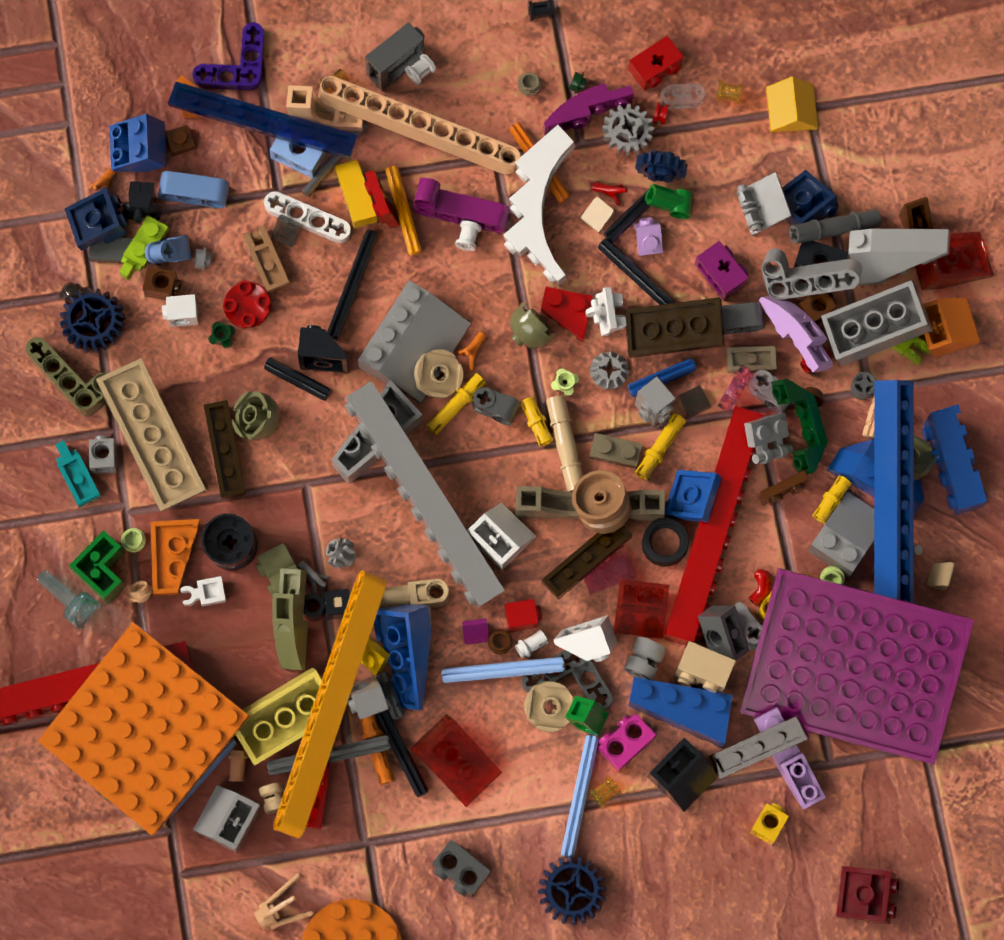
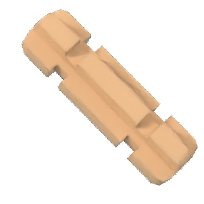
(869, 429)

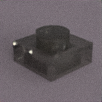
(286, 230)
(694, 401)

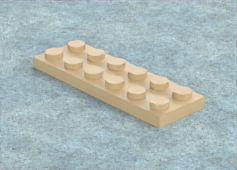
(150, 434)

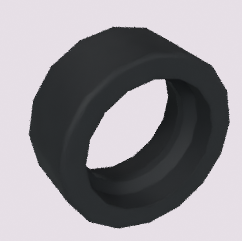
(658, 559)

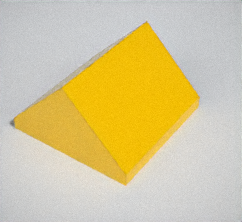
(791, 105)

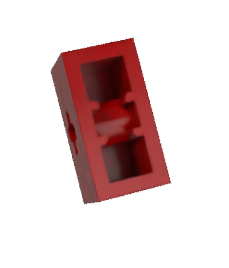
(663, 53)

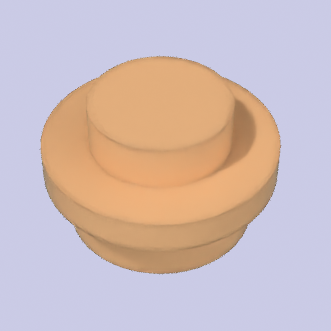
(140, 591)

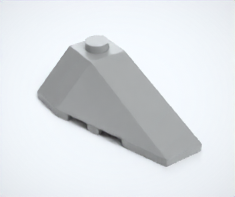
(895, 250)

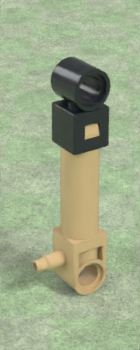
(415, 593)

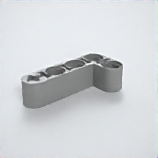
(843, 274)

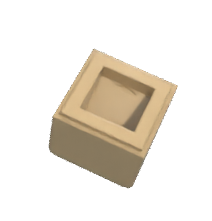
(598, 214)
(940, 575)

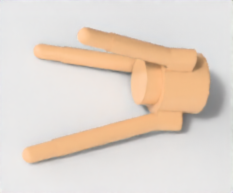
(267, 915)

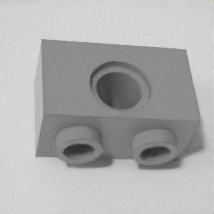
(367, 698)

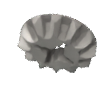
(600, 376)

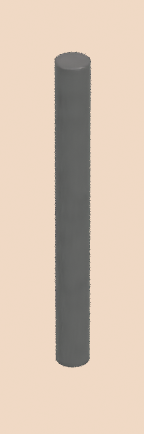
(326, 168)

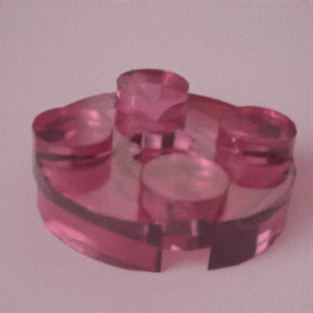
(731, 394)

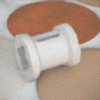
(420, 69)
(468, 235)

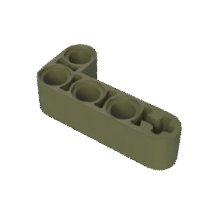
(64, 375)

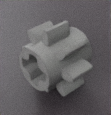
(340, 553)

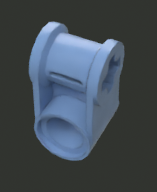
(168, 250)

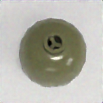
(529, 328)
(256, 416)

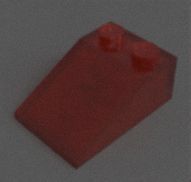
(963, 264)
(456, 760)

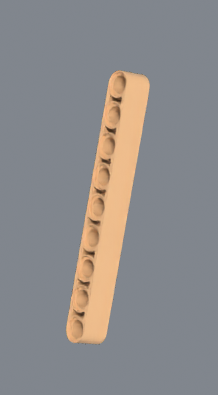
(411, 115)

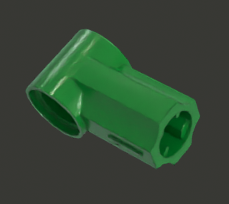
(676, 202)

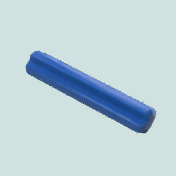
(665, 375)

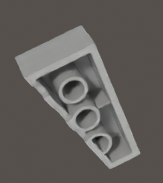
(356, 453)

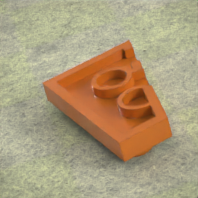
(170, 552)

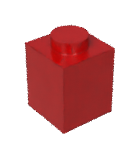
(522, 615)

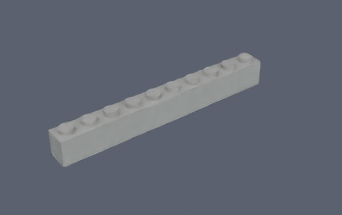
(423, 494)

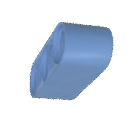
(193, 189)

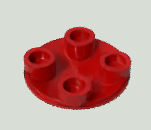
(247, 304)

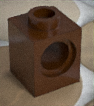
(156, 275)
(825, 299)

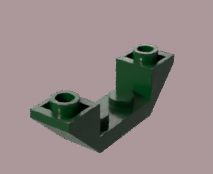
(813, 431)

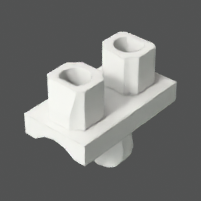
(604, 313)

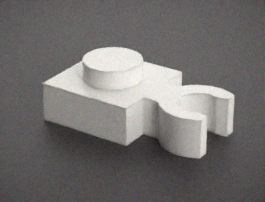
(209, 592)

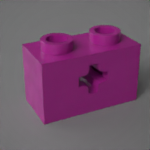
(722, 282)

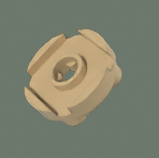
(425, 378)
(541, 694)

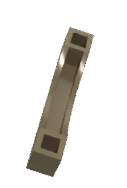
(551, 503)

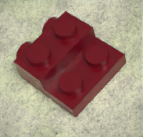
(867, 895)

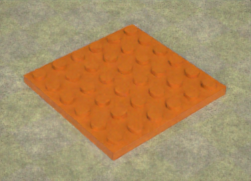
(143, 728)

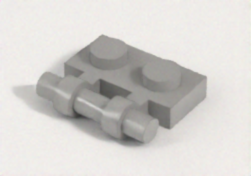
(767, 430)

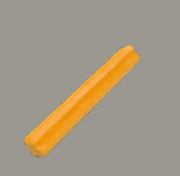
(403, 210)

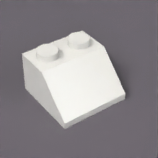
(589, 639)

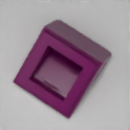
(475, 631)

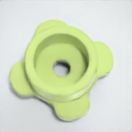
(571, 380)

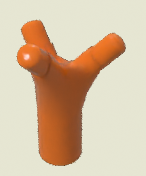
(104, 180)
(472, 349)

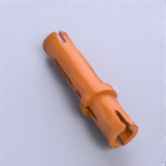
(379, 759)

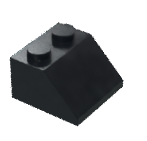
(320, 351)

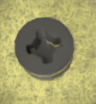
(864, 380)

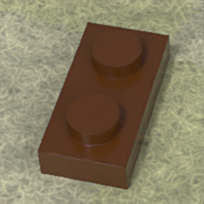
(776, 492)

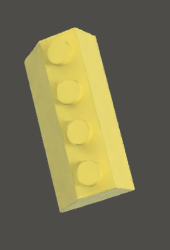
(279, 717)

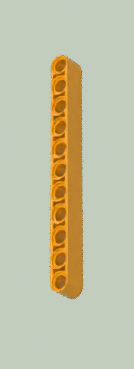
(329, 705)

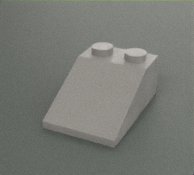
(845, 535)

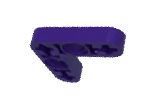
(245, 68)

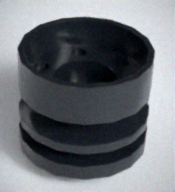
(217, 535)

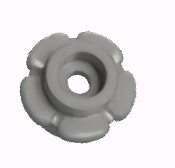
(202, 259)

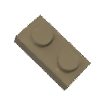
(752, 357)
(615, 451)

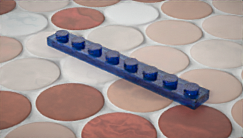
(263, 120)

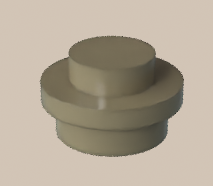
(529, 84)

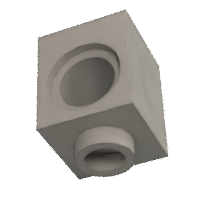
(106, 464)

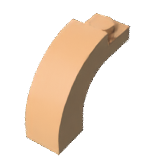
(305, 105)

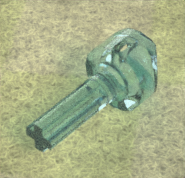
(77, 607)

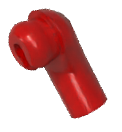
(764, 582)

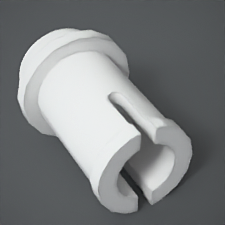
(531, 644)

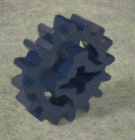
(661, 166)

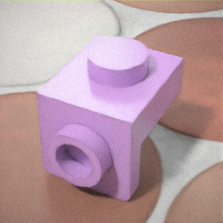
(648, 236)

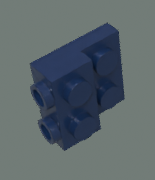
(809, 199)
(97, 219)

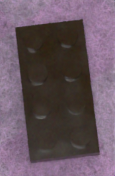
(674, 327)

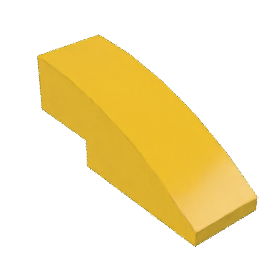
(355, 194)

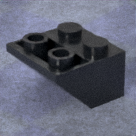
(683, 775)

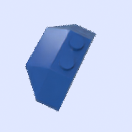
(857, 465)

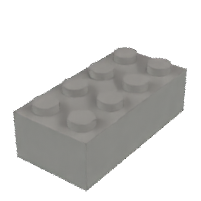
(876, 323)

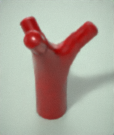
(609, 190)

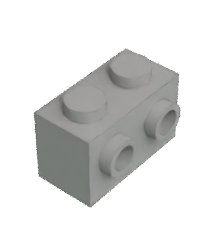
(654, 402)

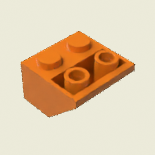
(951, 326)

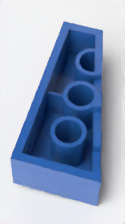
(954, 460)
(684, 707)

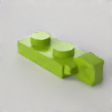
(134, 256)

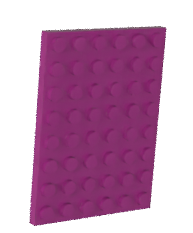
(857, 665)

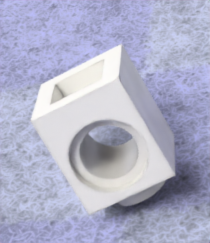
(181, 310)

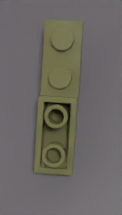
(287, 617)

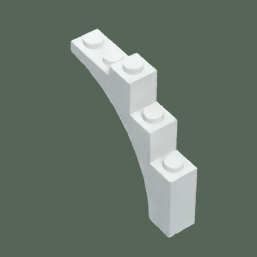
(538, 168)

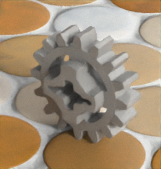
(633, 121)

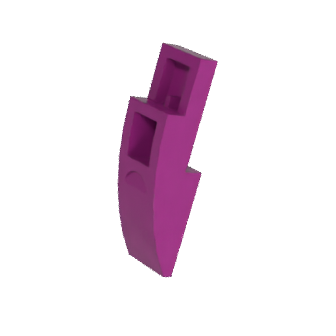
(577, 110)

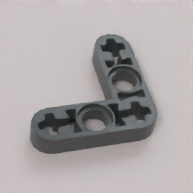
(576, 670)

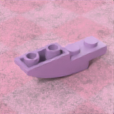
(796, 324)
(793, 765)

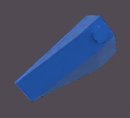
(406, 637)

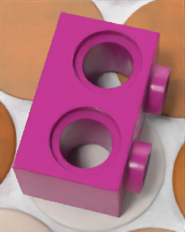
(630, 746)

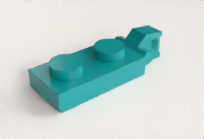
(76, 475)

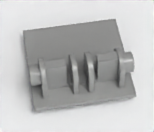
(763, 203)

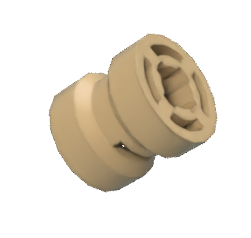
(272, 796)

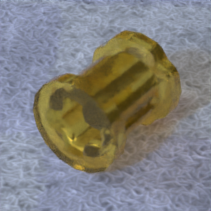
(729, 92)
(604, 792)

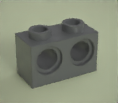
(465, 864)

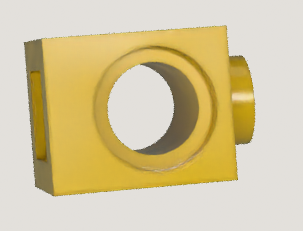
(762, 831)

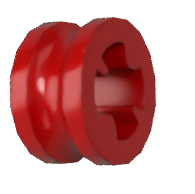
(661, 113)

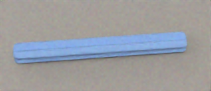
(504, 669)
(579, 796)

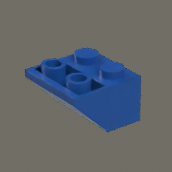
(138, 144)

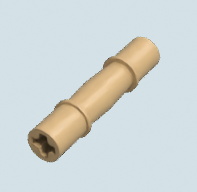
(564, 441)

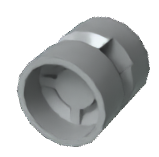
(645, 657)

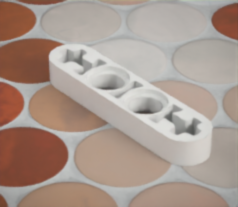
(307, 217)

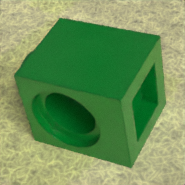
(587, 715)

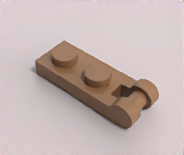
(266, 260)

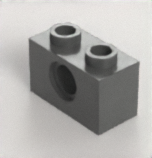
(724, 631)

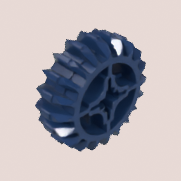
(101, 316)
(583, 893)

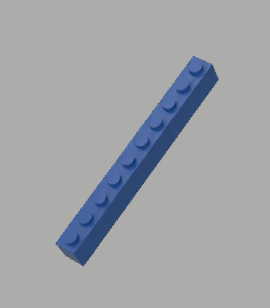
(894, 489)

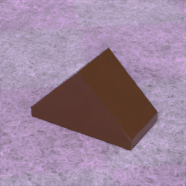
(916, 214)

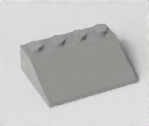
(410, 329)

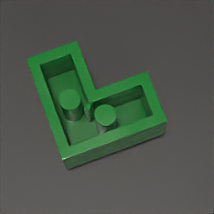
(94, 564)

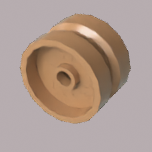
(601, 501)

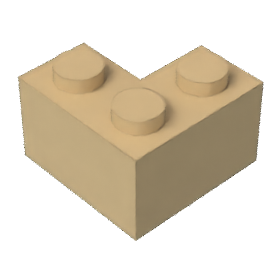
(704, 667)

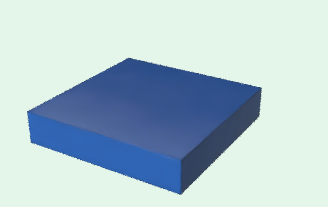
(692, 495)

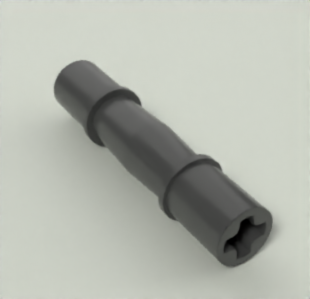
(834, 226)

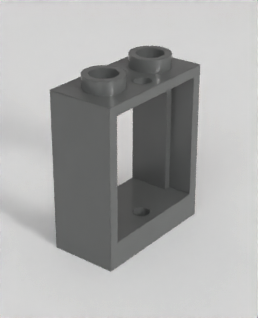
(392, 56)

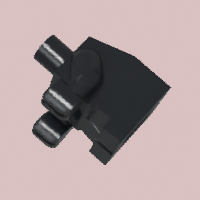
(141, 202)

